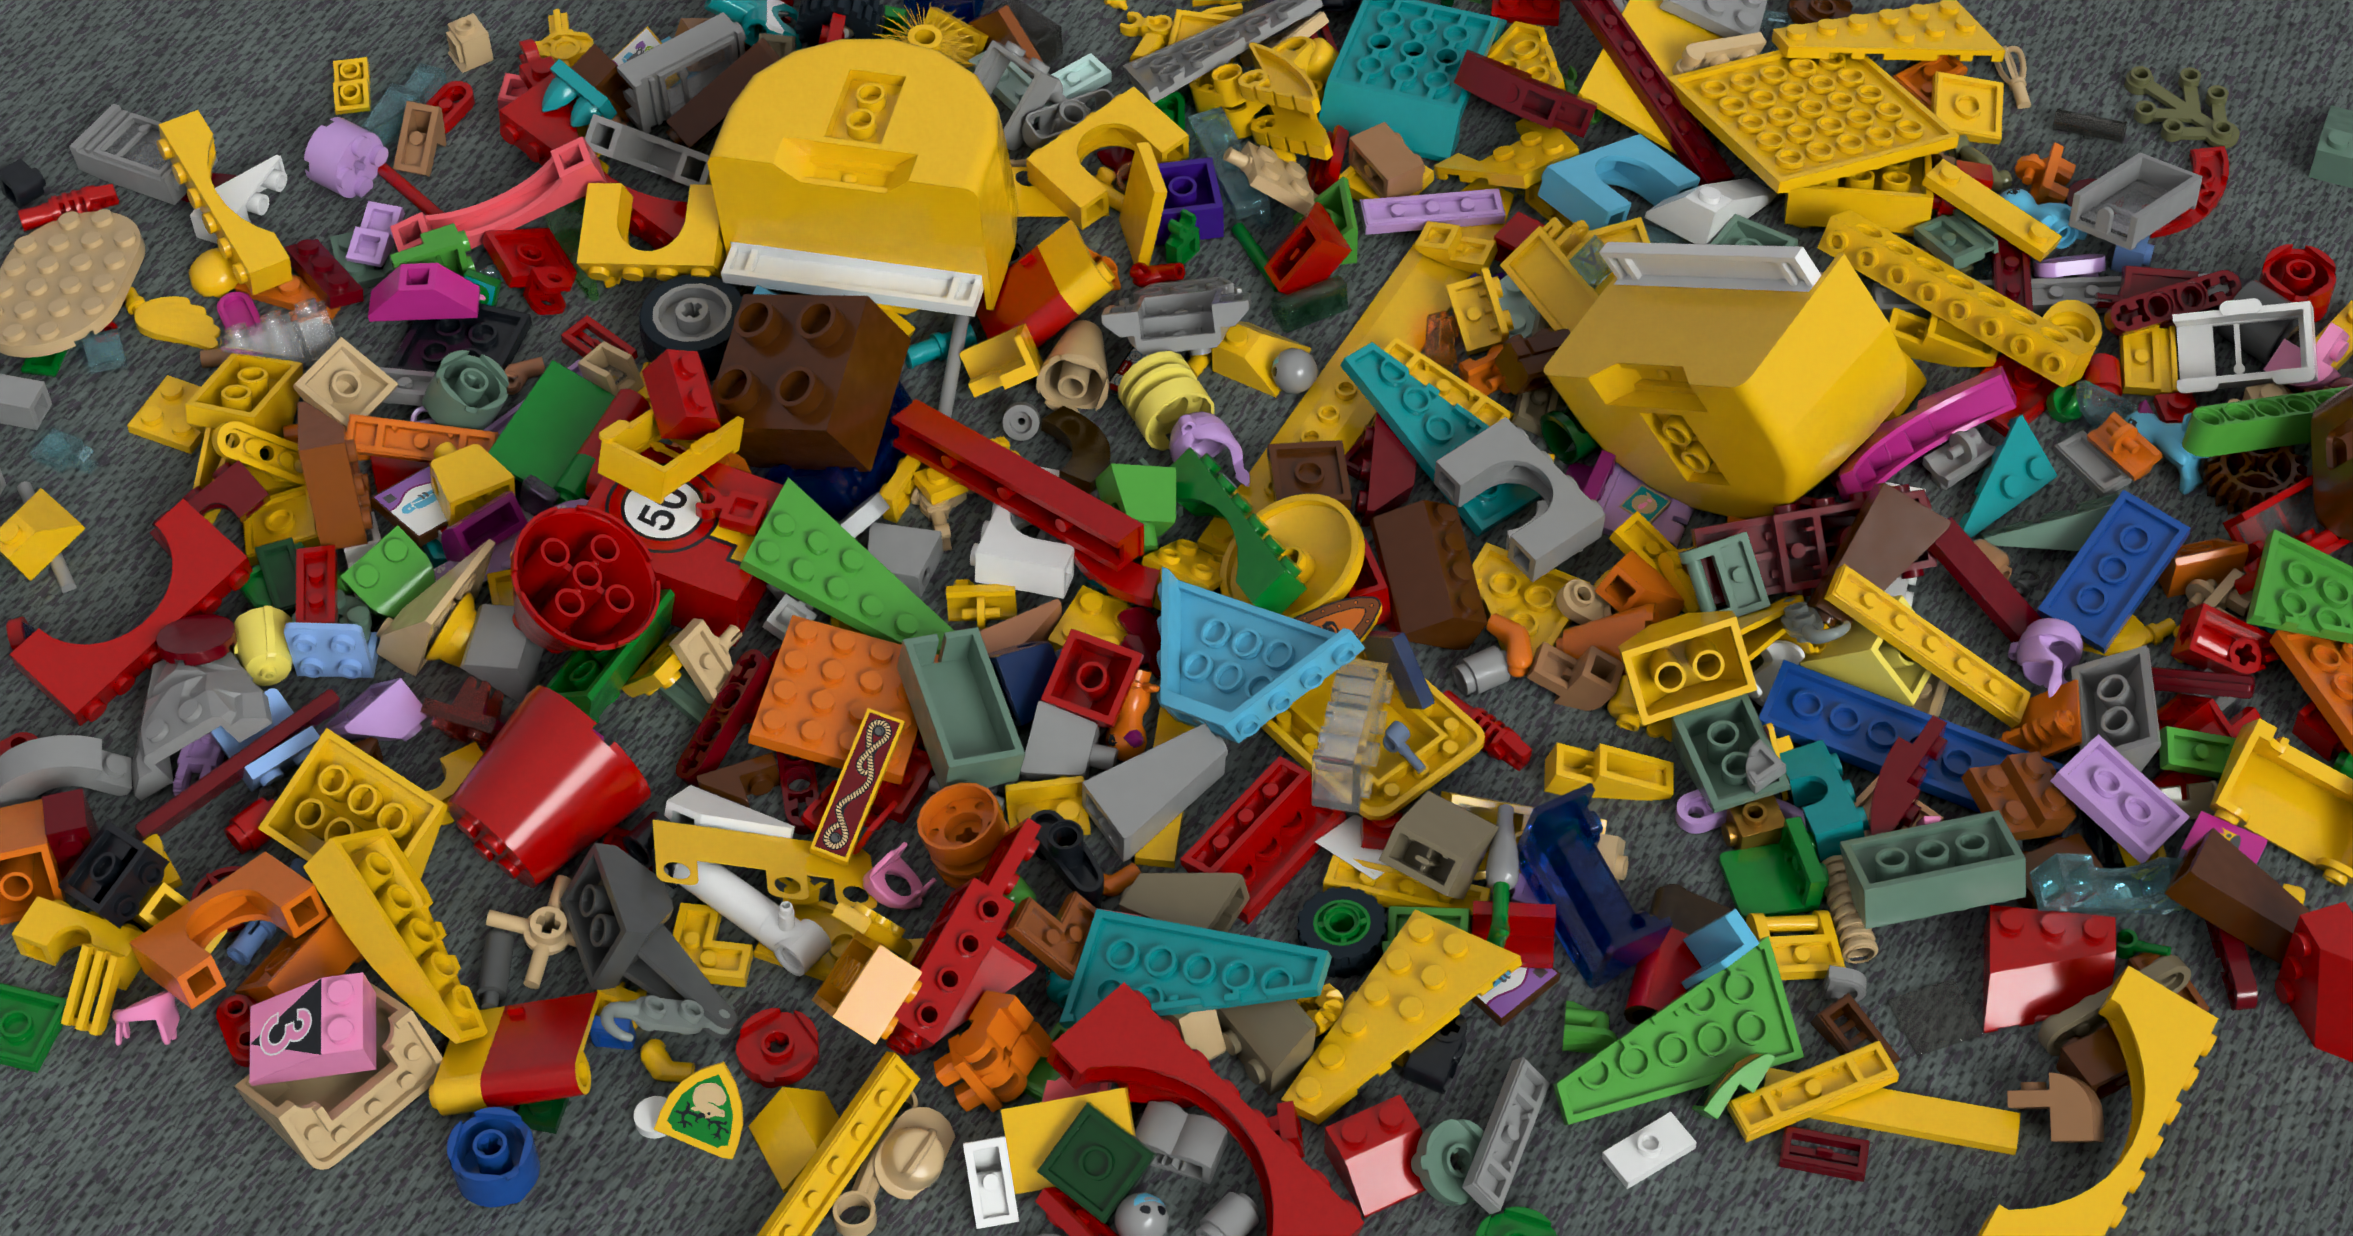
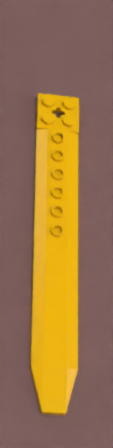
(1334, 404)

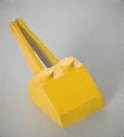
(245, 391)

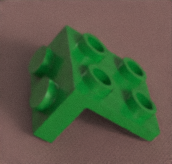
(1776, 876)

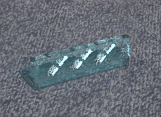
(1214, 138)

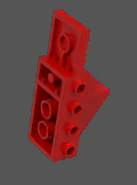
(962, 952)

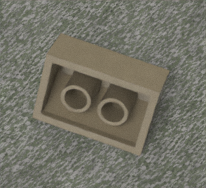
(1269, 1040)

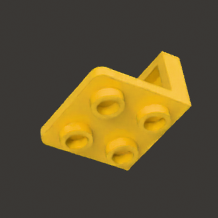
(1187, 564)

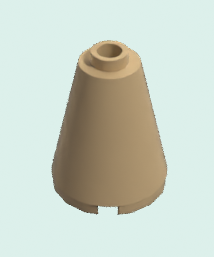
(1076, 370)

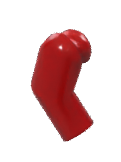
(1145, 275)

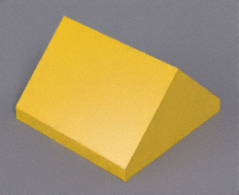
(792, 1130)

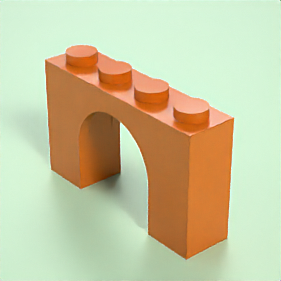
(259, 890)

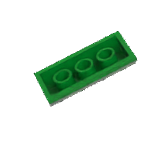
(596, 677)

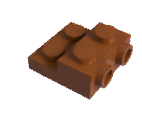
(2022, 795)

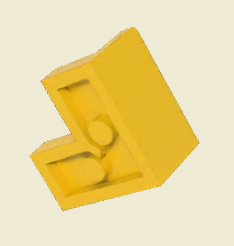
(1002, 361)

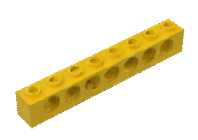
(1957, 298)

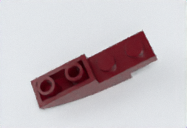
(1524, 95)
(1900, 778)

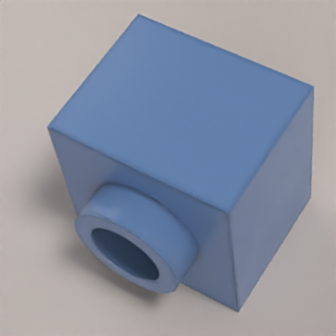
(2137, 257)

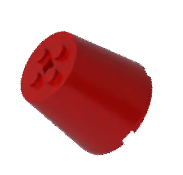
(545, 789)

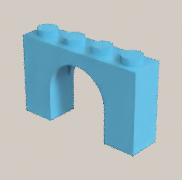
(1581, 183)

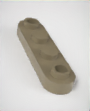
(2084, 1017)

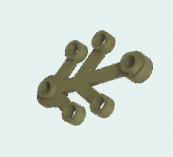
(2215, 130)

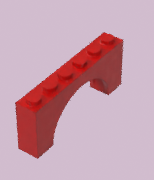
(88, 676)

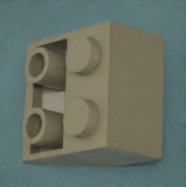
(1439, 845)

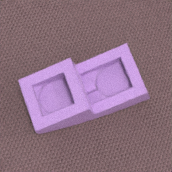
(374, 239)

